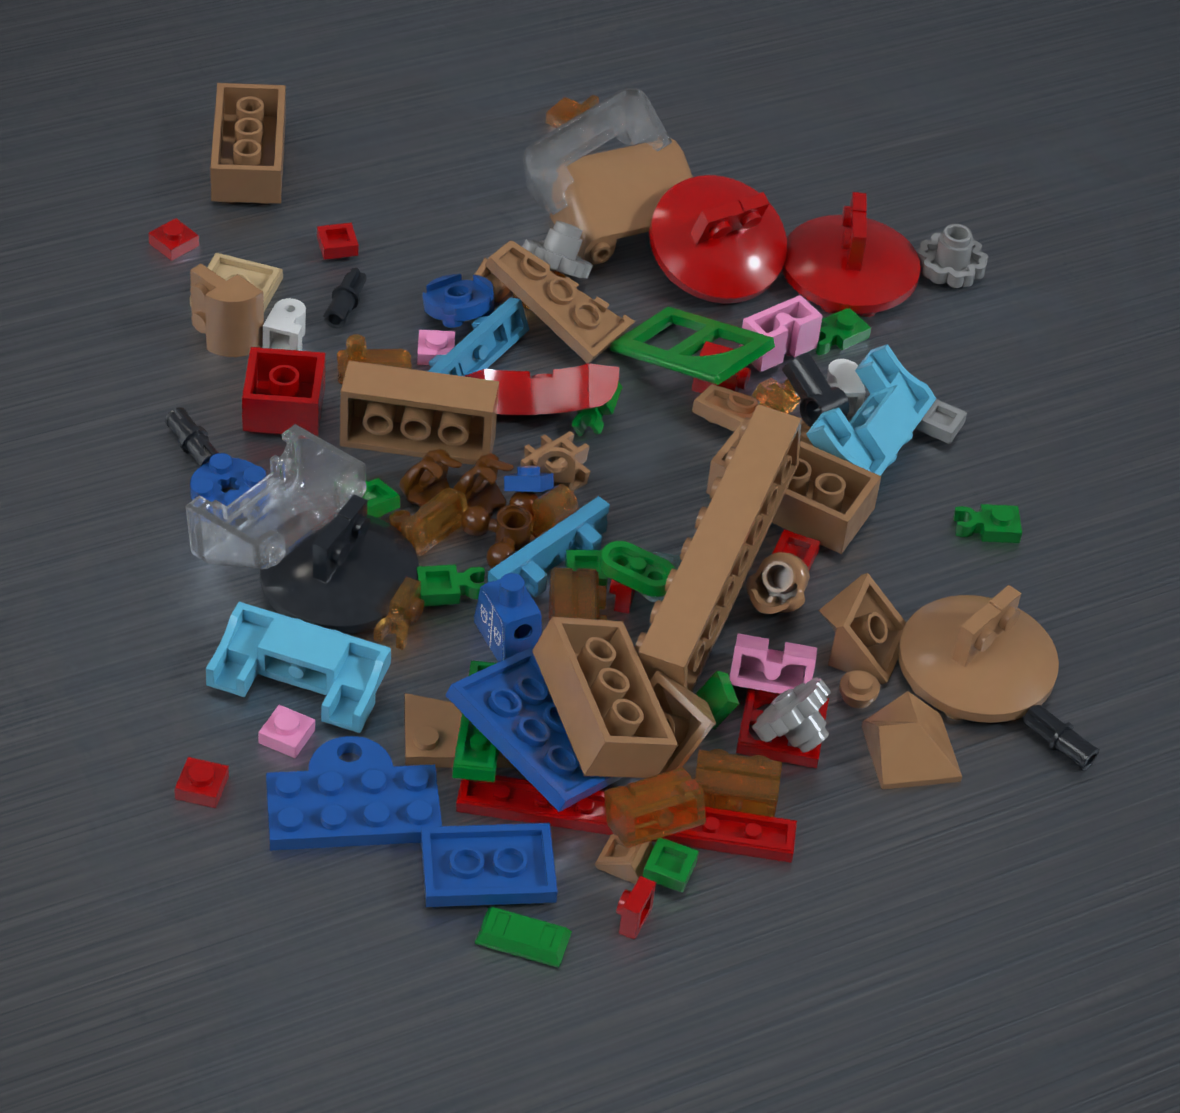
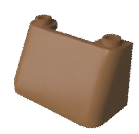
(618, 194)

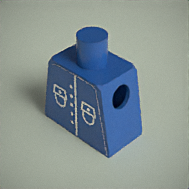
(507, 609)

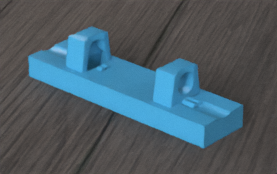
(486, 343)
(577, 532)

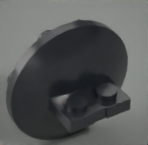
(342, 572)

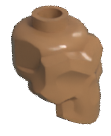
(778, 584)

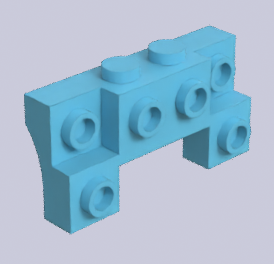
(883, 420)
(303, 656)

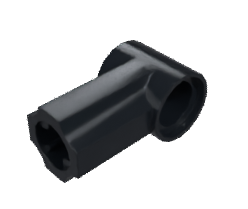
(813, 389)

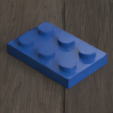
(488, 865)

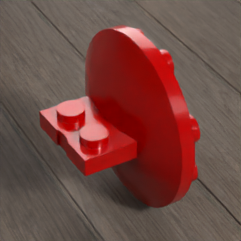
(718, 239)
(851, 262)

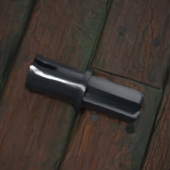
(345, 298)
(1061, 736)

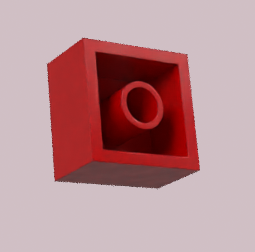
(283, 390)

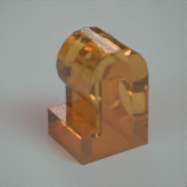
(552, 509)

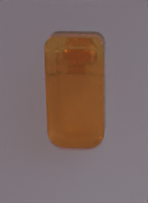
(357, 351)
(432, 521)

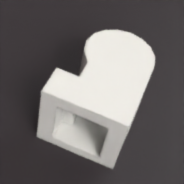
(285, 325)
(843, 375)

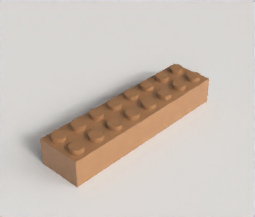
(722, 547)

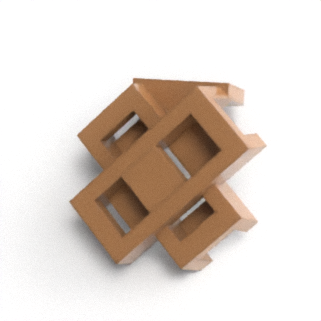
(565, 458)

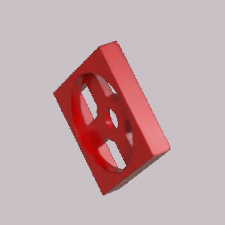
(778, 747)

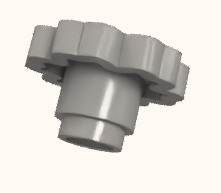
(561, 250)
(952, 257)
(796, 716)

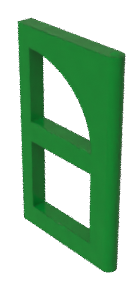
(679, 358)

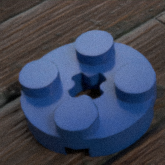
(458, 299)
(224, 472)

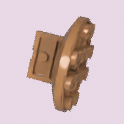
(978, 657)

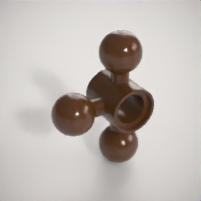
(511, 526)

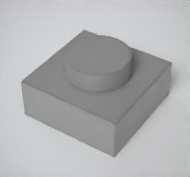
(942, 421)

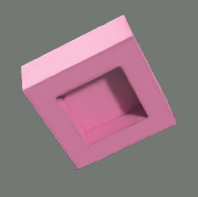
(434, 343)
(286, 731)

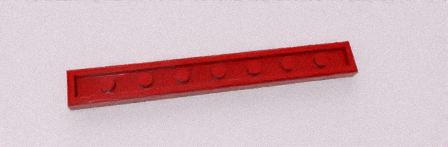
(722, 832)

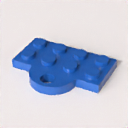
(351, 801)

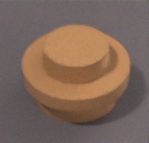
(859, 688)

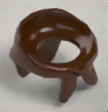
(480, 483)
(423, 486)

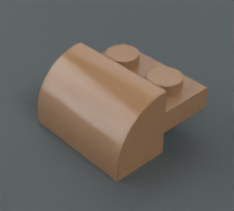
(226, 312)

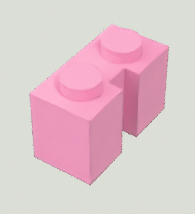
(792, 325)
(770, 669)

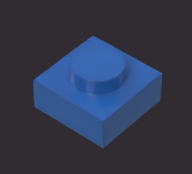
(528, 480)

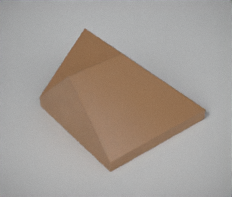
(865, 629)
(687, 716)
(910, 745)

